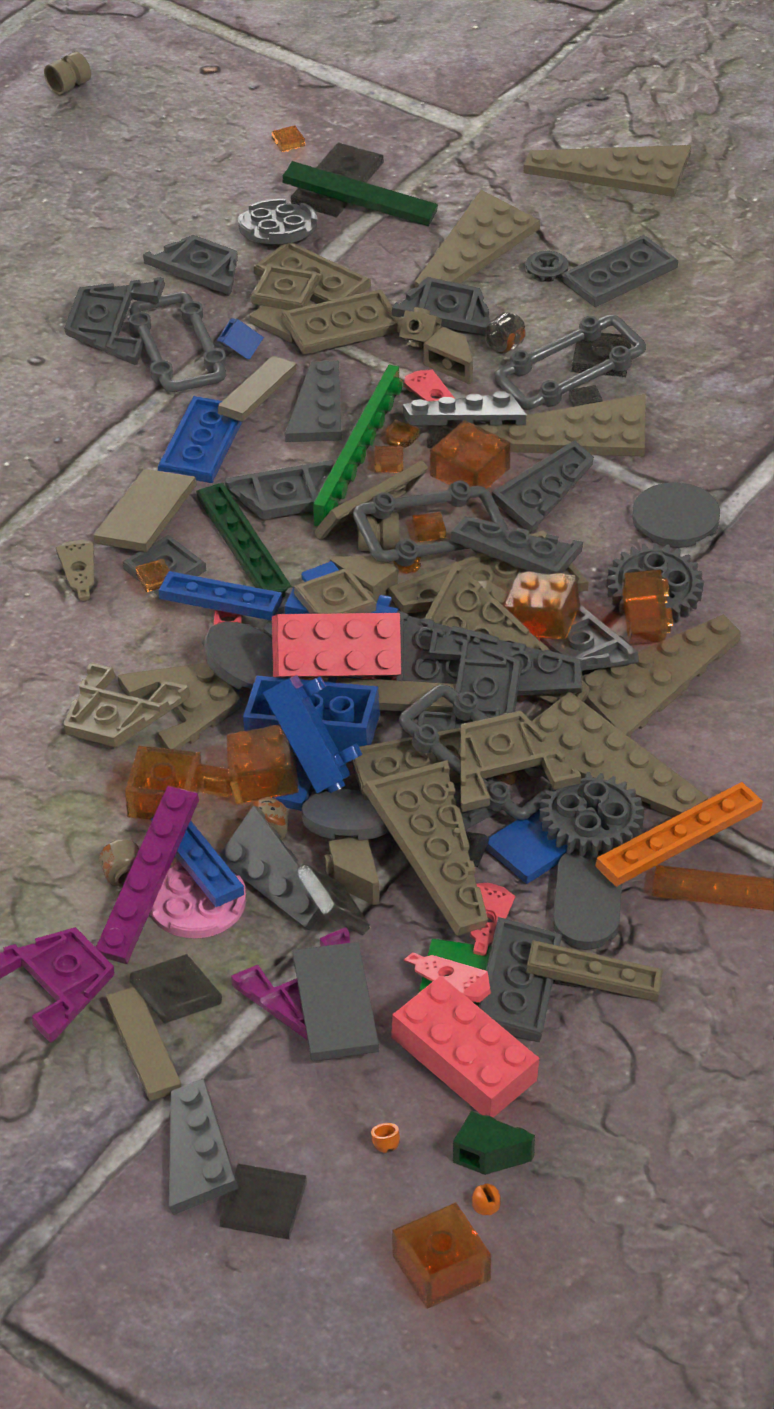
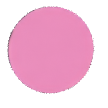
(188, 912)

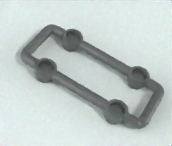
(589, 330)
(162, 370)
(407, 550)
(465, 708)

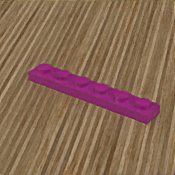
(147, 874)

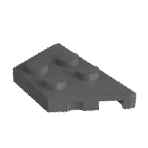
(198, 262)
(455, 303)
(281, 490)
(593, 644)

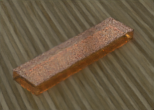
(713, 887)

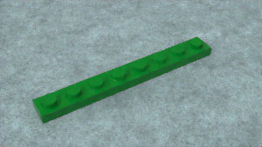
(357, 444)

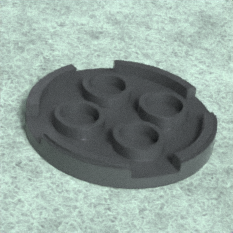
(277, 222)
(676, 514)
(238, 653)
(343, 814)

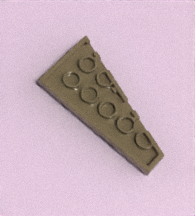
(630, 168)
(479, 238)
(600, 428)
(421, 591)
(469, 606)
(636, 691)
(600, 747)
(431, 833)

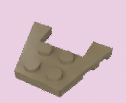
(209, 703)
(116, 717)
(505, 746)

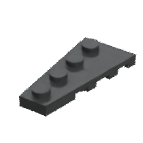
(318, 406)
(474, 407)
(540, 488)
(516, 546)
(270, 867)
(197, 1150)

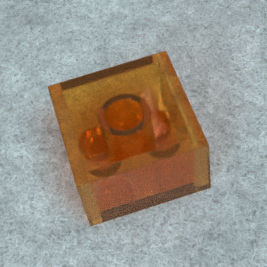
(470, 456)
(545, 603)
(645, 607)
(261, 764)
(153, 772)
(441, 1255)

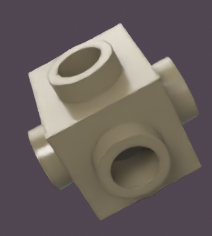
(420, 318)

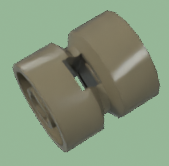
(67, 72)
(385, 531)

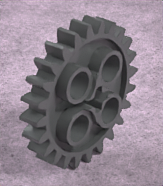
(683, 577)
(592, 815)

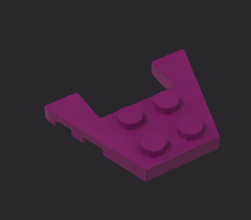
(67, 969)
(284, 999)

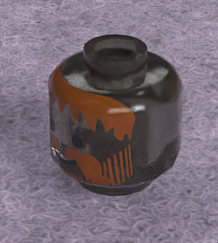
(505, 332)

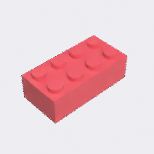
(336, 645)
(464, 1047)

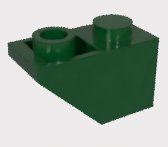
(491, 1145)

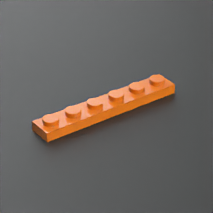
(678, 834)

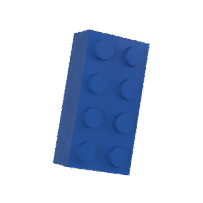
(346, 710)

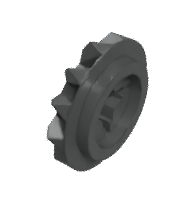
(546, 265)

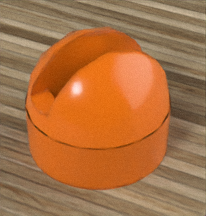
(385, 1137)
(480, 1202)

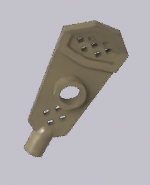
(78, 555)

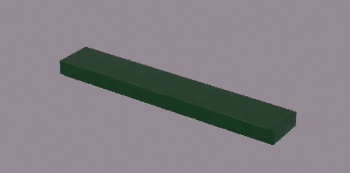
(360, 193)
(242, 539)

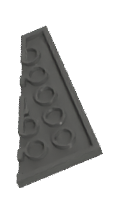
(540, 672)

